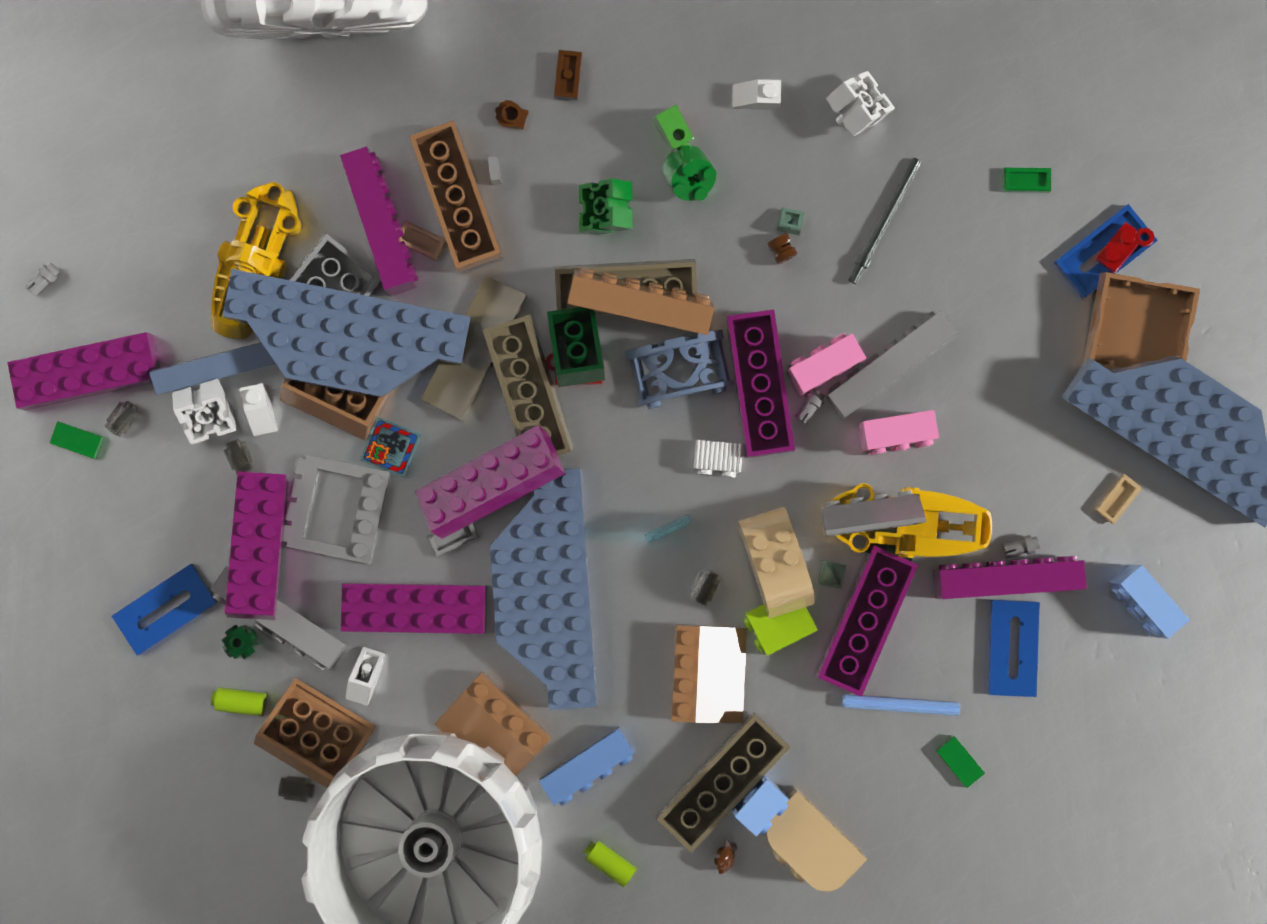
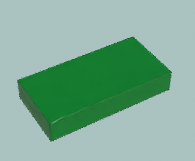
(1027, 180)
(76, 440)
(960, 761)

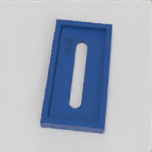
(1071, 261)
(185, 580)
(999, 648)

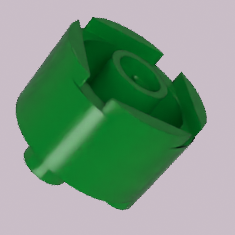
(689, 173)

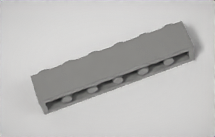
(892, 364)
(293, 628)

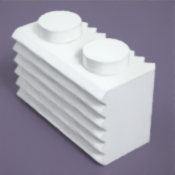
(719, 457)

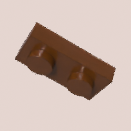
(568, 74)

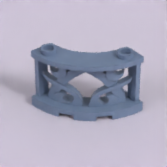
(649, 357)

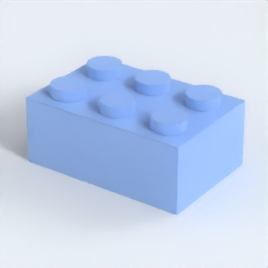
(1148, 602)
(761, 806)

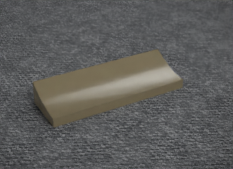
(668, 273)
(527, 380)
(456, 386)

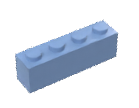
(586, 766)

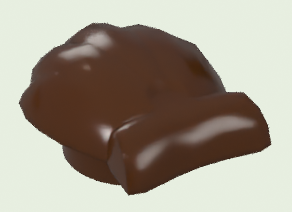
(511, 114)
(725, 857)

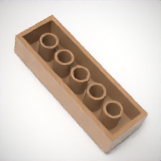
(455, 196)
(641, 301)

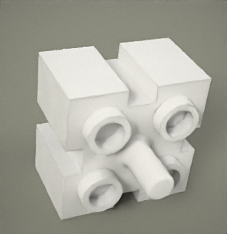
(859, 103)
(204, 411)

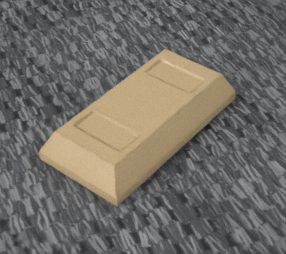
(422, 240)
(1118, 499)

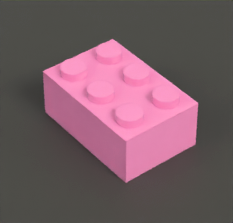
(825, 363)
(898, 432)

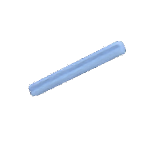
(901, 705)

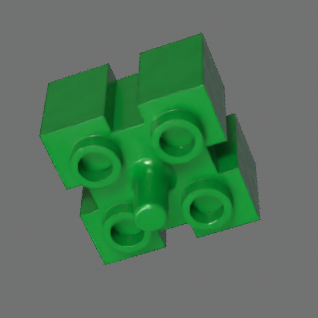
(605, 206)

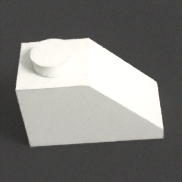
(757, 95)
(258, 409)
(364, 676)

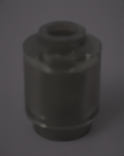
(121, 418)
(238, 456)
(705, 587)
(296, 788)

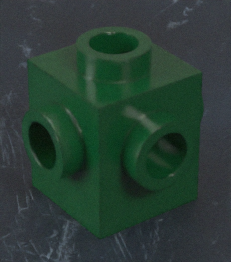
(248, 642)

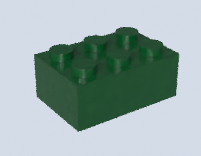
(575, 346)

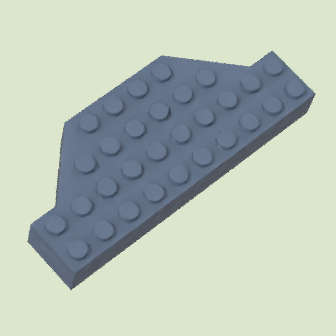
(343, 336)
(1183, 423)
(545, 592)

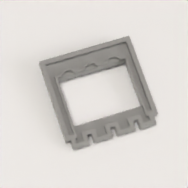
(367, 515)

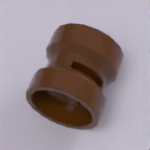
(782, 248)

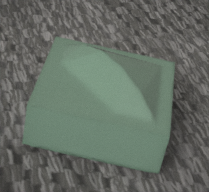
(790, 221)
(832, 574)

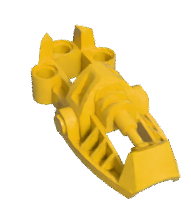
(253, 257)
(922, 538)

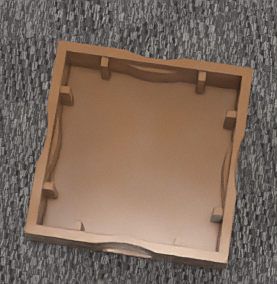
(1139, 321)

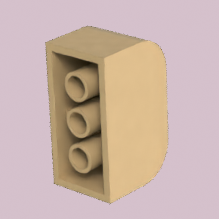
(777, 562)
(812, 845)

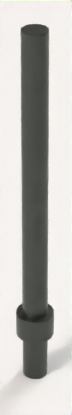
(863, 261)

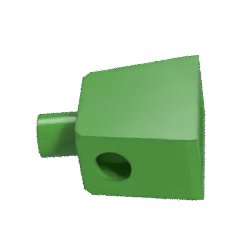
(670, 122)

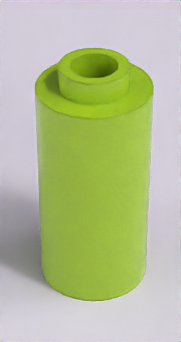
(239, 701)
(609, 863)

